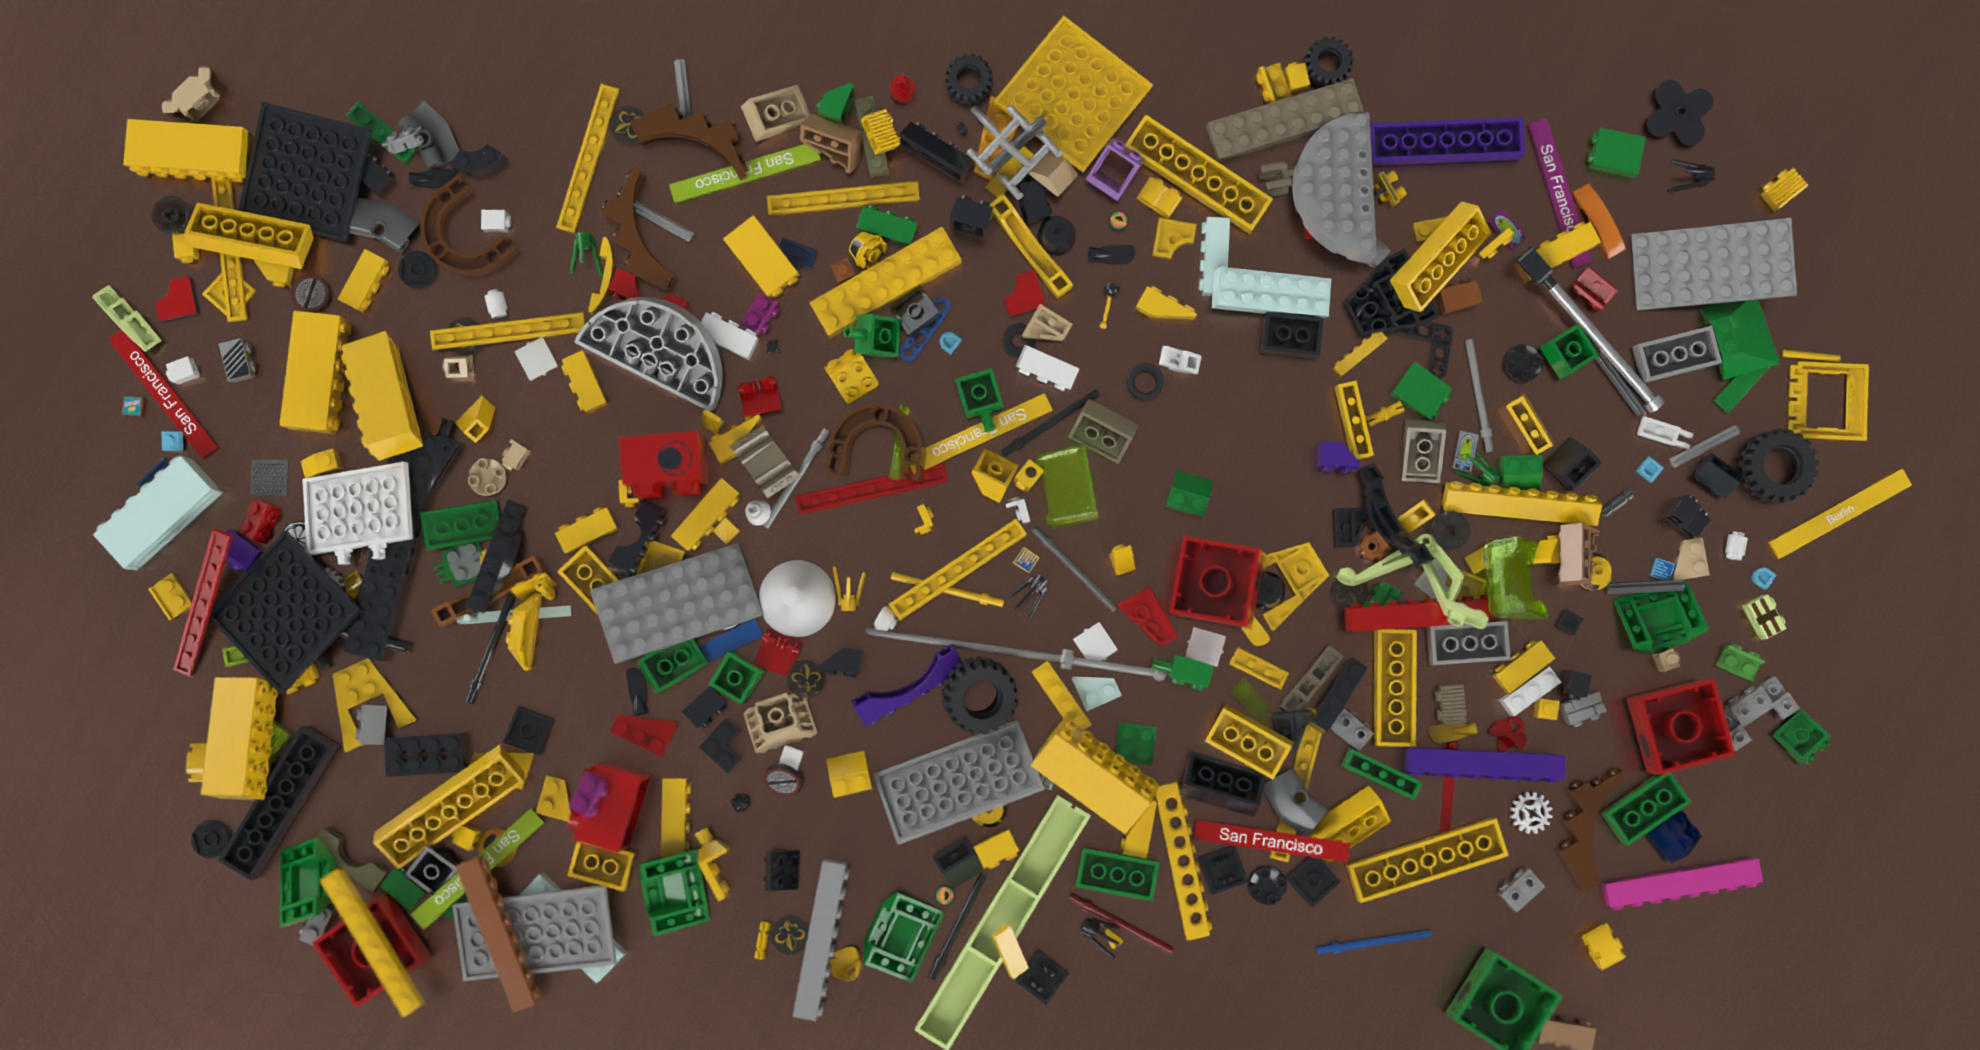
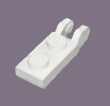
(1663, 432)

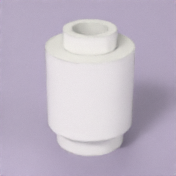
(496, 303)
(1736, 546)

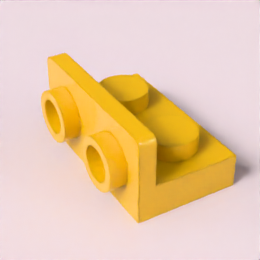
(1273, 83)

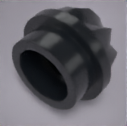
(740, 803)

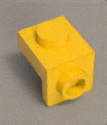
(925, 514)

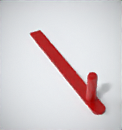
(1447, 798)

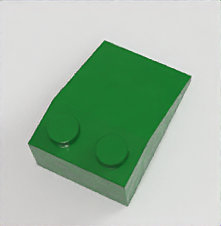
(671, 664)

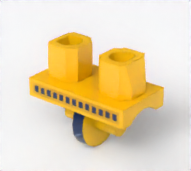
(1392, 195)

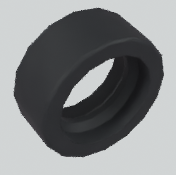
(1145, 367)

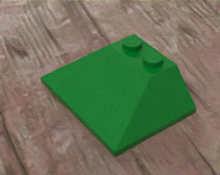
(1740, 337)
(1661, 618)
(300, 884)
(673, 892)
(901, 936)

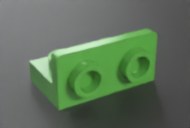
(1738, 662)

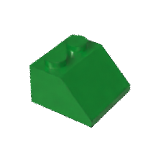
(836, 103)
(1521, 471)
(1189, 494)

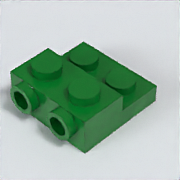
(1802, 737)

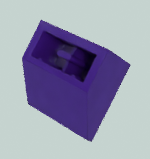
(1335, 456)
(242, 551)

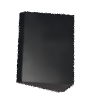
(432, 868)

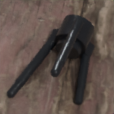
(1702, 173)
(1037, 584)
(1092, 929)

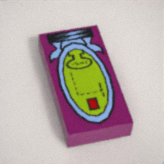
(1501, 221)

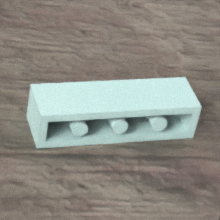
(1215, 250)

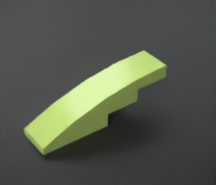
(126, 318)

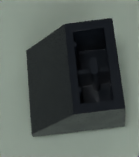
(1572, 463)
(846, 661)
(958, 862)

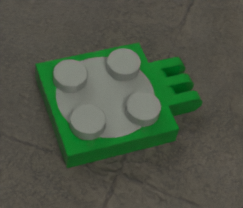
(460, 564)

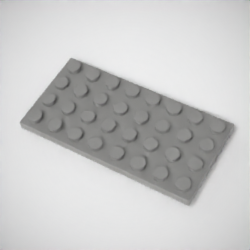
(1714, 264)
(676, 603)
(957, 782)
(552, 928)

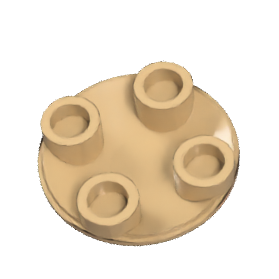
(487, 476)

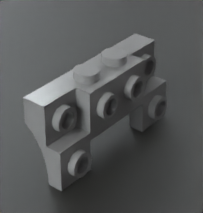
(1754, 704)

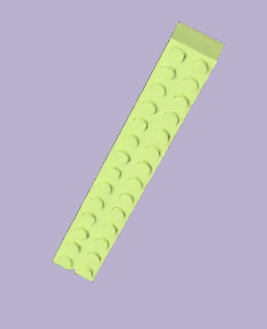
(1010, 906)

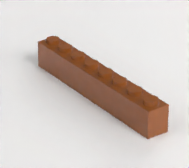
(498, 933)

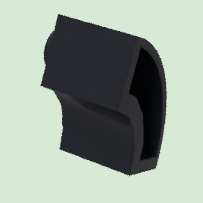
(478, 162)

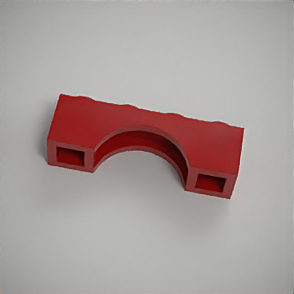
(626, 286)

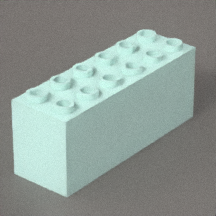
(157, 513)

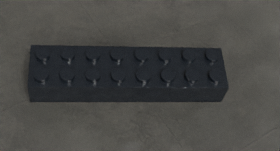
(285, 795)

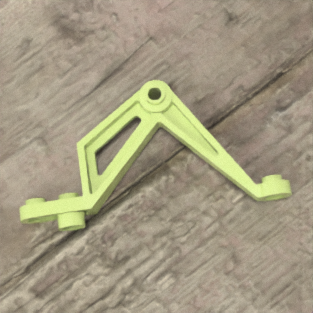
(1457, 612)

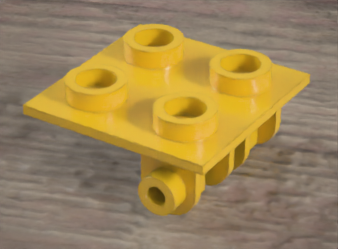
(540, 583)

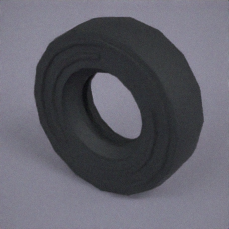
(1007, 339)

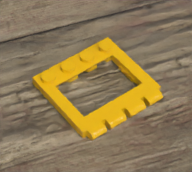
(1855, 400)

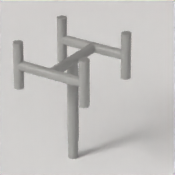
(1002, 140)

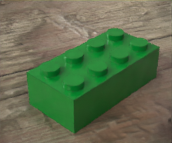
(1645, 807)
(1117, 874)

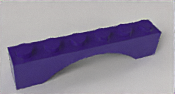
(874, 705)

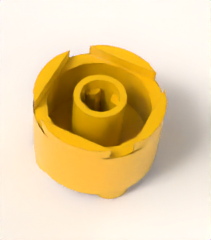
(196, 761)
(1603, 947)

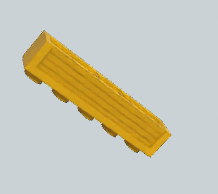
(1359, 353)

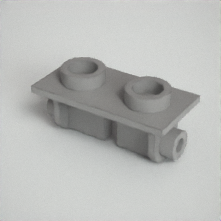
(396, 142)

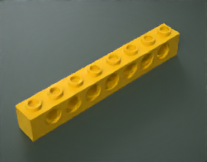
(1203, 926)

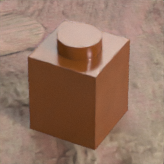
(842, 271)

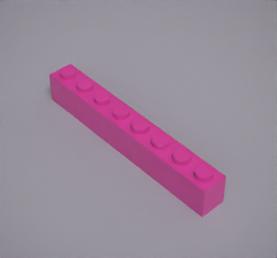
(1682, 882)

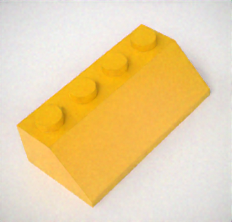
(1353, 819)

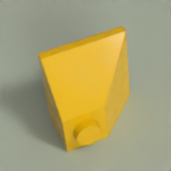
(993, 474)

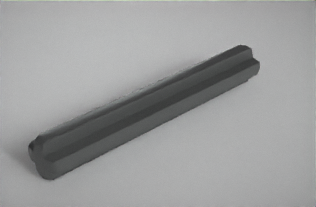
(1019, 143)
(1620, 384)
(1645, 586)

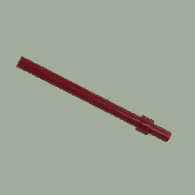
(1088, 905)

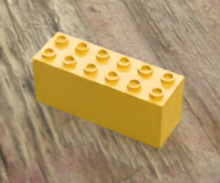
(187, 150)
(314, 373)
(381, 396)
(239, 739)
(1095, 775)

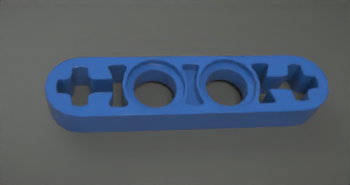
(927, 331)

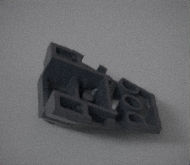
(1377, 305)

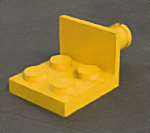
(710, 850)

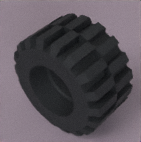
(1334, 48)
(963, 64)

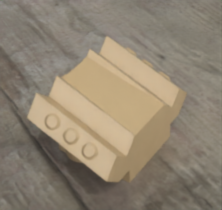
(193, 96)
(779, 722)

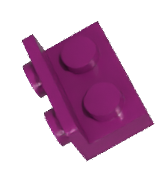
(760, 313)
(588, 794)

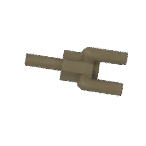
(1283, 177)

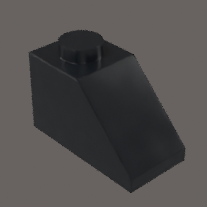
(1576, 684)

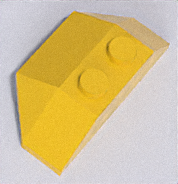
(523, 630)

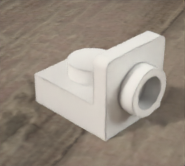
(1022, 513)

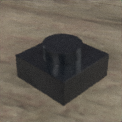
(1569, 622)

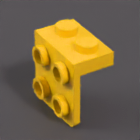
(851, 375)

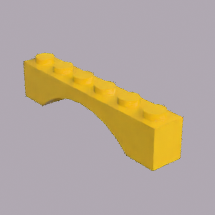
(1030, 248)

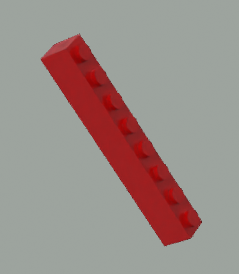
(1406, 615)

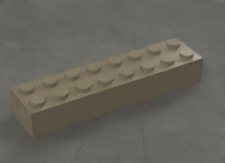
(1282, 120)

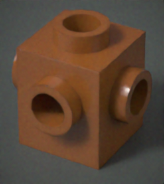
(1380, 550)

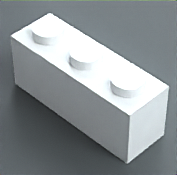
(730, 336)
(1047, 368)
(1530, 691)

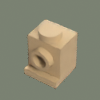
(465, 366)
(514, 455)
(1666, 659)

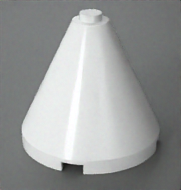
(797, 598)

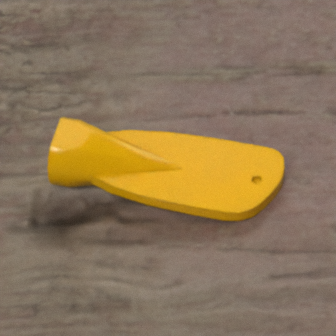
(1257, 634)
(1452, 732)

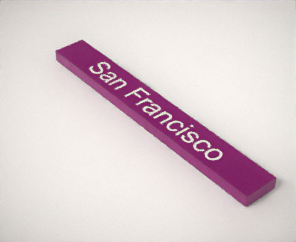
(1556, 182)

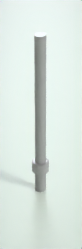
(1486, 432)
(816, 446)

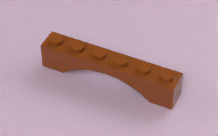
(456, 608)

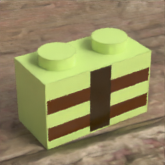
(1764, 616)

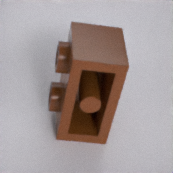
(1460, 296)

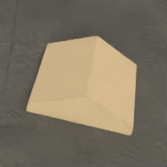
(1054, 173)

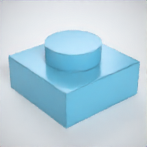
(172, 440)

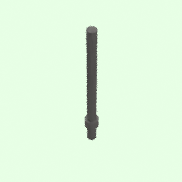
(1049, 543)

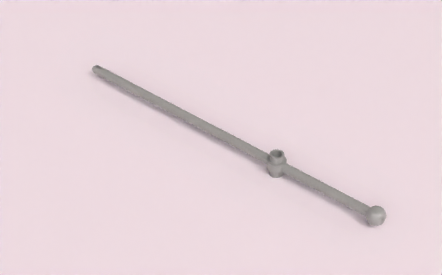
(1066, 659)

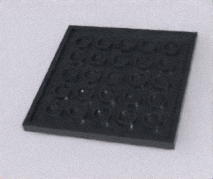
(305, 170)
(284, 612)

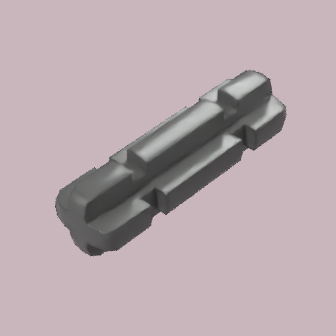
(1617, 502)

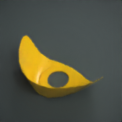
(847, 959)

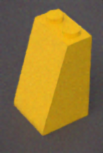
(762, 257)

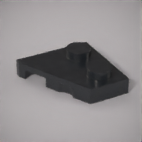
(1349, 525)
(1292, 725)

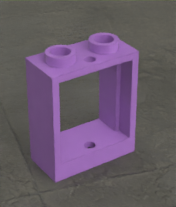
(1104, 182)

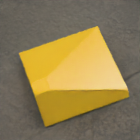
(726, 531)
(353, 584)
(1108, 932)

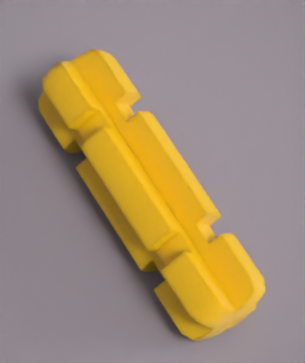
(762, 940)

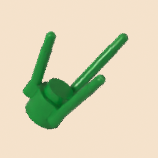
(583, 242)
(1489, 474)

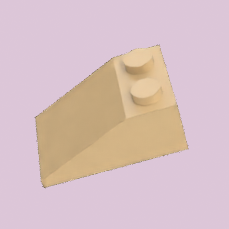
(775, 112)

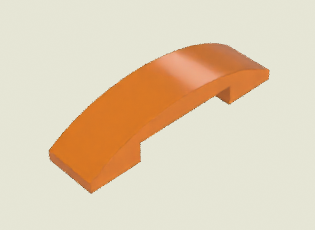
(1600, 219)

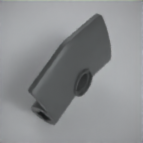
(441, 143)
(372, 214)
(1300, 816)

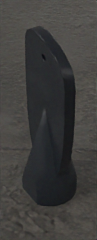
(431, 178)
(1112, 253)
(637, 690)

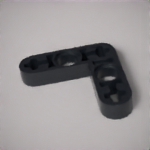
(1438, 341)

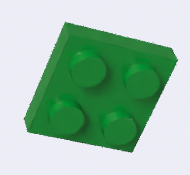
(1135, 743)

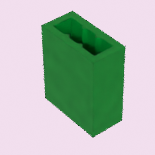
(1616, 152)
(1421, 392)

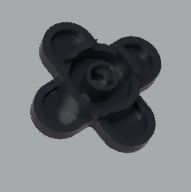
(1668, 119)

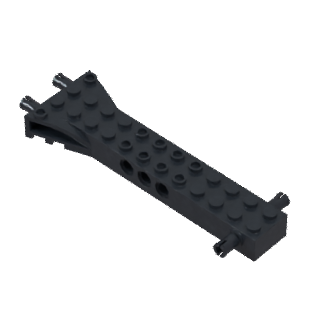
(387, 578)

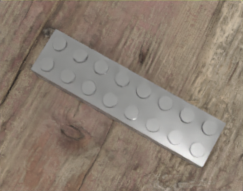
(820, 938)

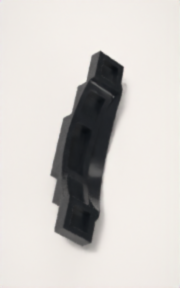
(1386, 521)
(498, 557)

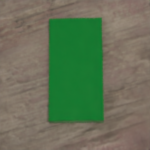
(459, 524)

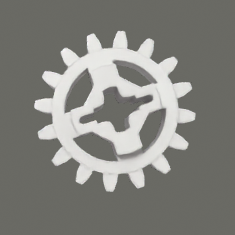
(1535, 806)

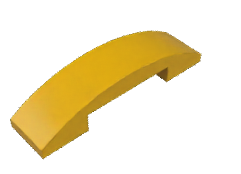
(598, 300)

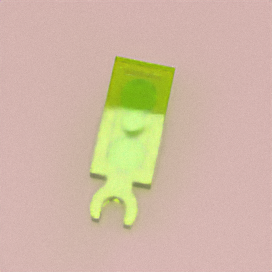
(1251, 701)

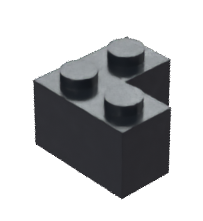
(1687, 515)
(718, 747)

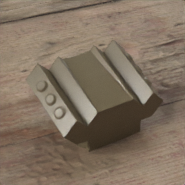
(765, 461)

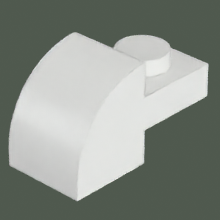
(1180, 360)

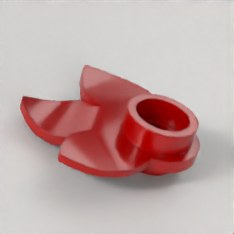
(1507, 736)

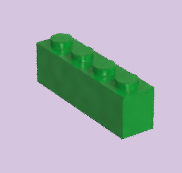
(1381, 774)

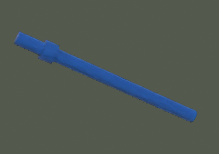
(1337, 947)

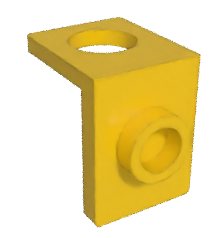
(1022, 481)

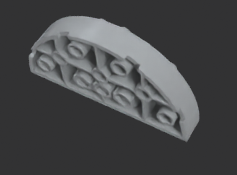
(1336, 187)
(659, 345)

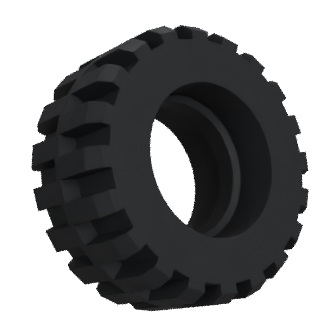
(1803, 466)
(994, 714)

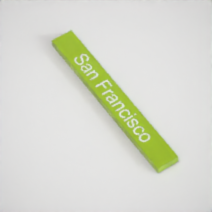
(757, 169)
(494, 853)

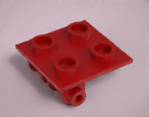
(759, 396)
(777, 652)

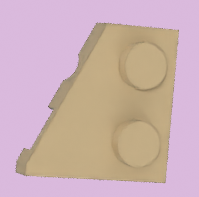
(1046, 325)
(1691, 560)

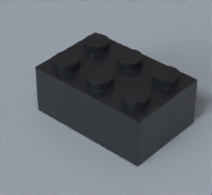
(971, 217)
(1291, 335)

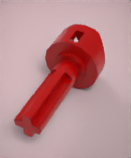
(902, 89)

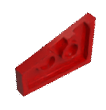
(1149, 615)

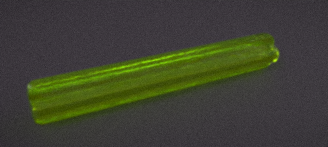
(897, 452)

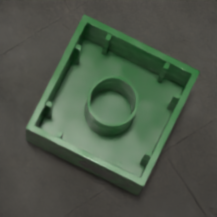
(1503, 1003)

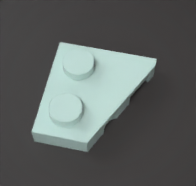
(1096, 691)

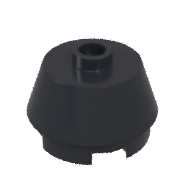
(1056, 234)
(1271, 591)

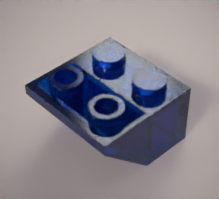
(1675, 836)

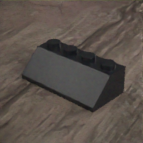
(936, 152)

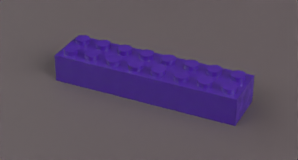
(1447, 141)
(1488, 763)

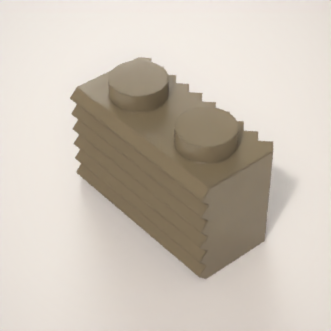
(1451, 704)

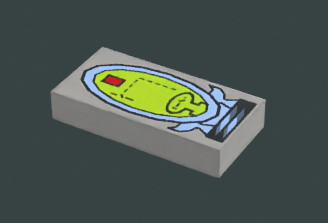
(1465, 445)

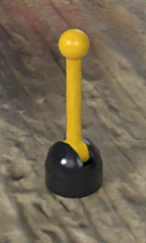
(1110, 290)

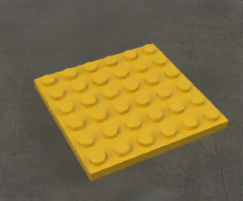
(1077, 90)

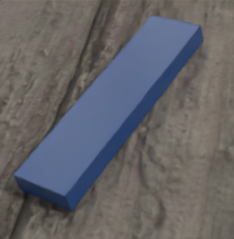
(731, 640)

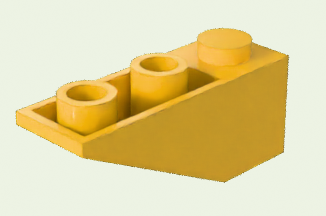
(1159, 306)
(721, 443)
(1122, 559)

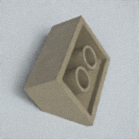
(1103, 431)

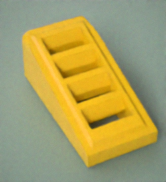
(712, 422)

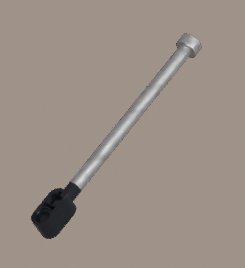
(1541, 273)

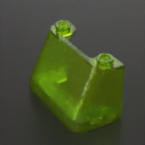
(1068, 486)
(1510, 579)

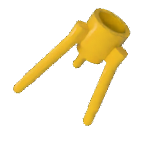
(848, 602)

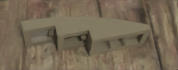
(1311, 680)

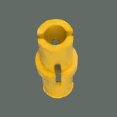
(1384, 414)

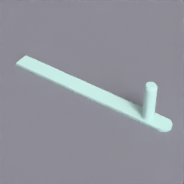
(545, 612)

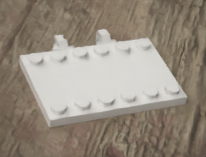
(357, 510)

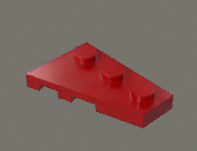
(645, 732)

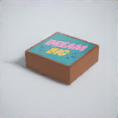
(133, 406)

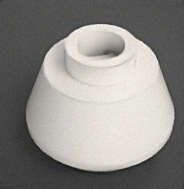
(758, 512)
(885, 620)

